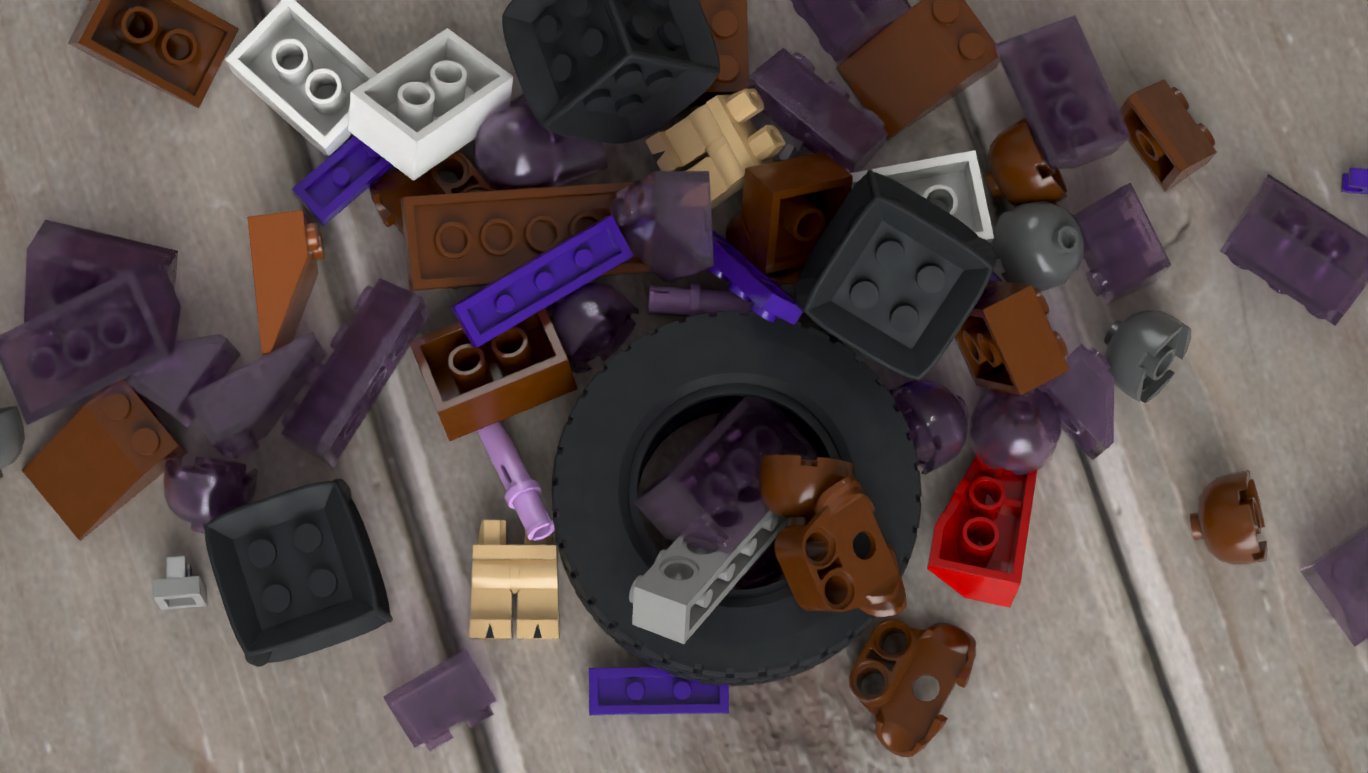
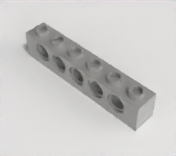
(692, 581)

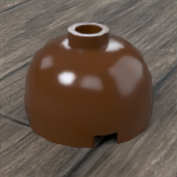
(1020, 168)
(794, 484)
(1230, 519)

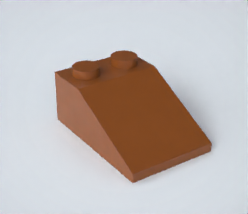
(284, 272)

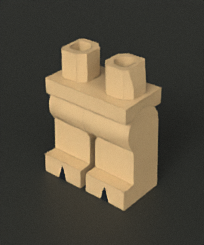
(719, 141)
(508, 570)

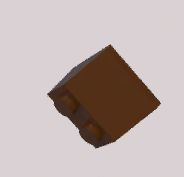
(1166, 133)
(791, 206)

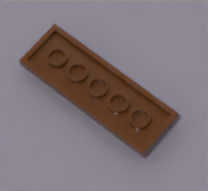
(487, 234)

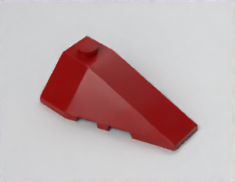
(984, 534)

